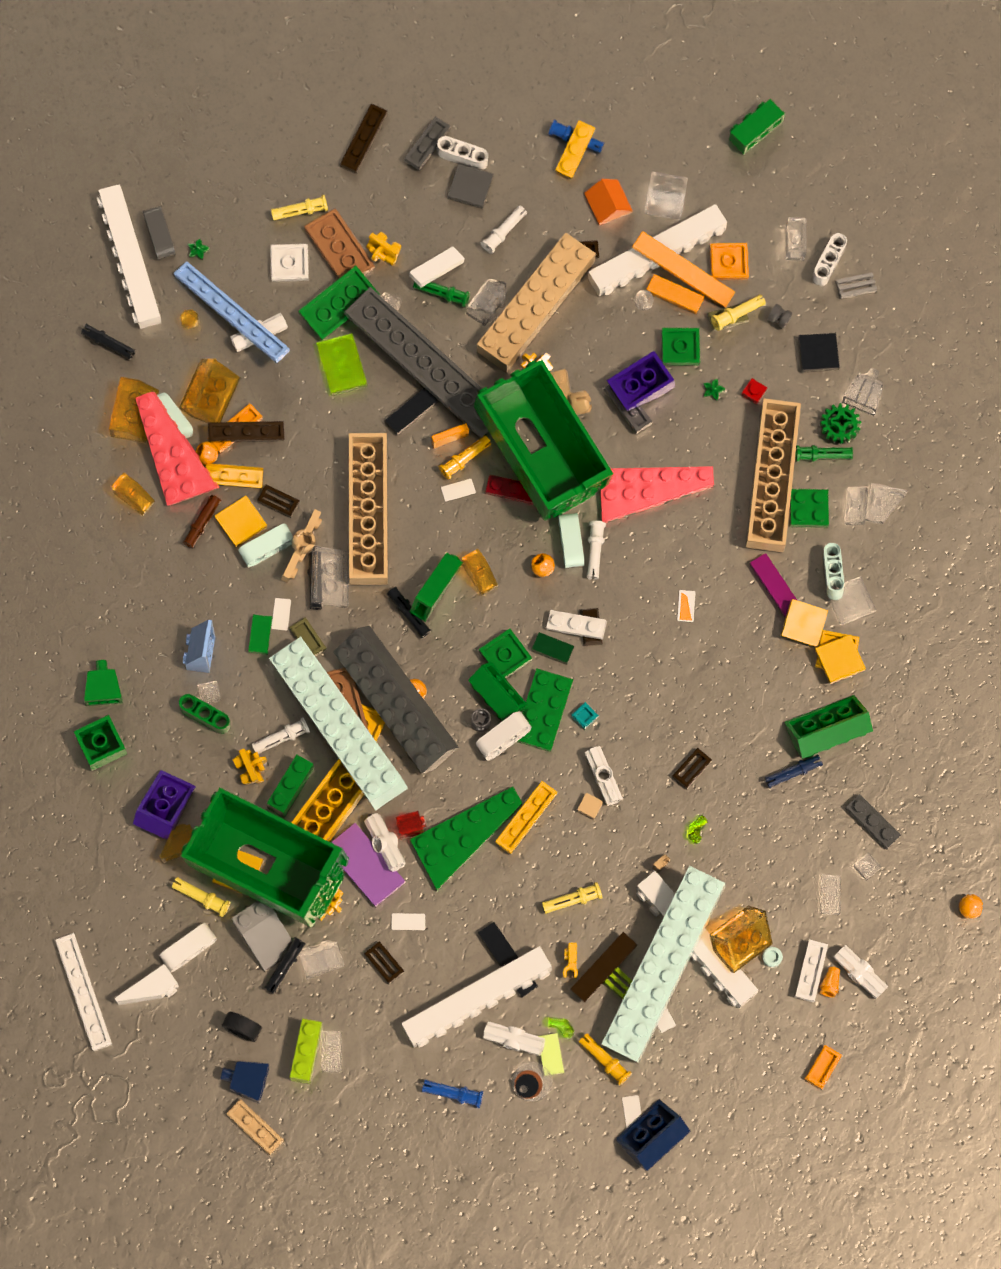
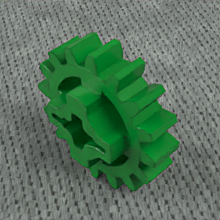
(847, 419)

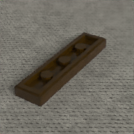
(363, 138)
(245, 431)
(603, 967)

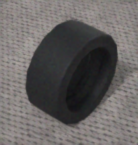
(241, 1026)

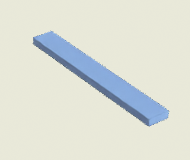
(231, 312)

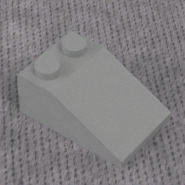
(263, 933)

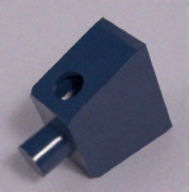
(247, 1079)

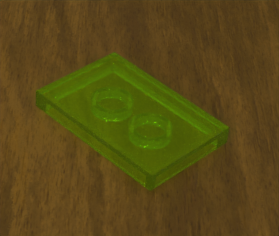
(341, 364)

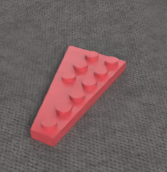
(174, 457)
(645, 488)

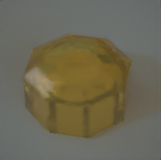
(189, 319)

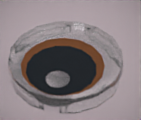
(532, 1081)

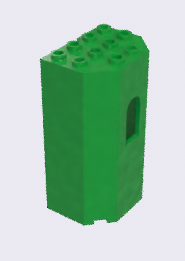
(569, 464)
(305, 867)

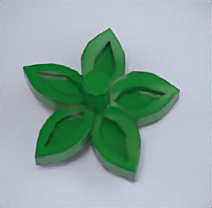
(198, 249)
(713, 389)

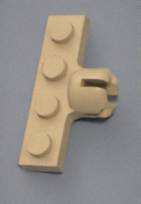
(578, 400)
(302, 543)

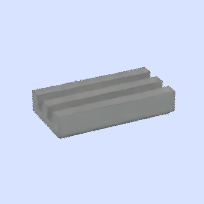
(871, 281)

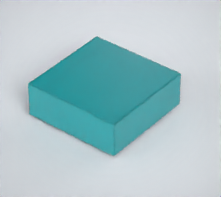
(584, 715)

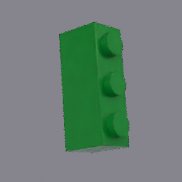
(756, 126)
(497, 691)
(290, 786)

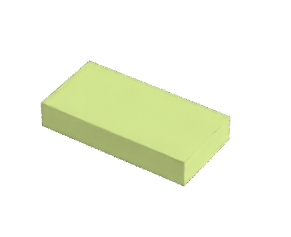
(551, 1054)

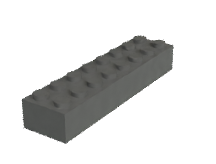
(395, 699)

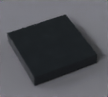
(818, 352)

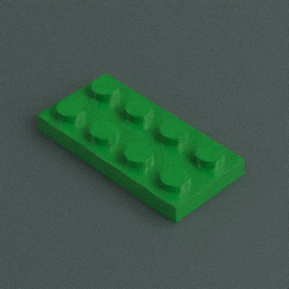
(327, 310)
(545, 708)

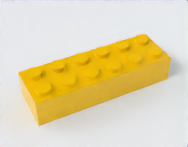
(330, 803)

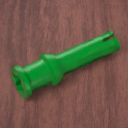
(451, 294)
(811, 453)

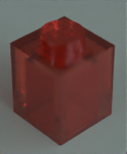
(410, 824)

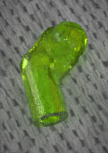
(694, 829)
(563, 1025)

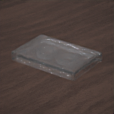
(330, 577)

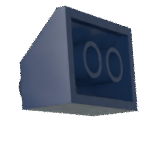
(653, 1135)

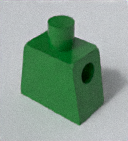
(102, 686)

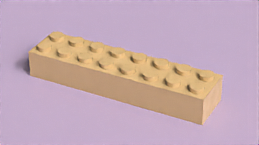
(536, 302)
(773, 475)
(368, 509)

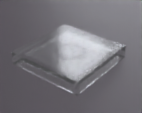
(854, 602)

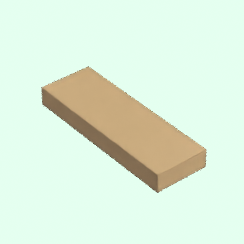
(255, 1127)

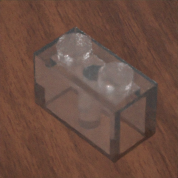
(796, 238)
(321, 959)

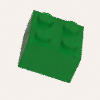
(100, 742)

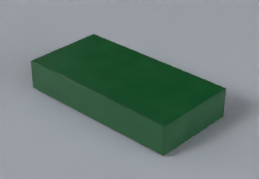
(552, 648)

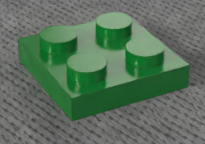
(680, 346)
(809, 508)
(506, 653)

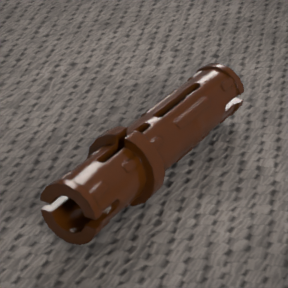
(199, 525)

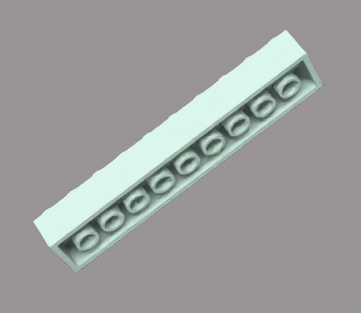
(338, 723)
(663, 964)

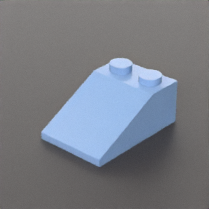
(200, 647)

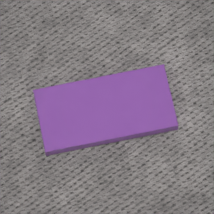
(367, 866)

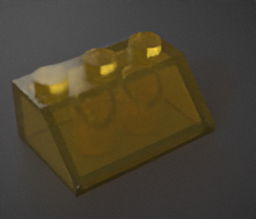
(209, 391)
(126, 418)
(742, 938)

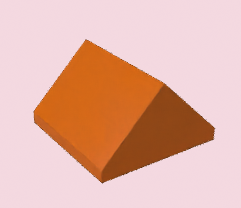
(607, 201)

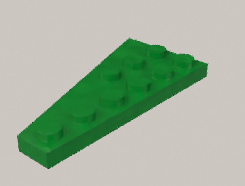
(458, 838)

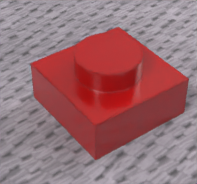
(754, 391)

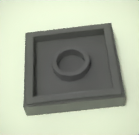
(470, 186)

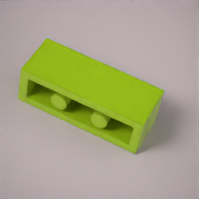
(306, 1051)

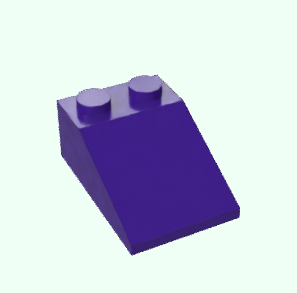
(642, 382)
(163, 804)

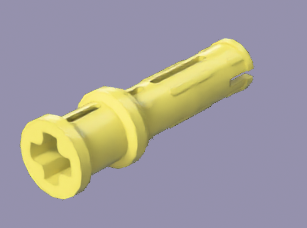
(308, 206)
(730, 315)
(209, 900)
(548, 906)

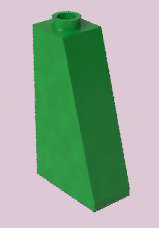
(435, 586)

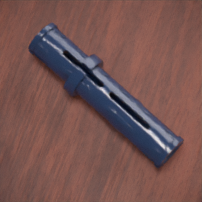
(794, 771)

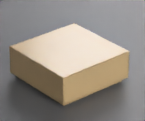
(590, 806)

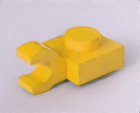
(571, 955)

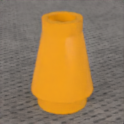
(830, 984)

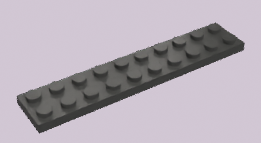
(418, 357)

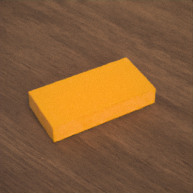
(450, 435)
(823, 1067)

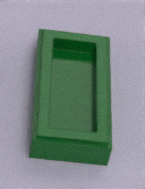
(260, 634)

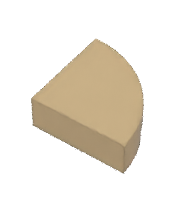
(661, 863)

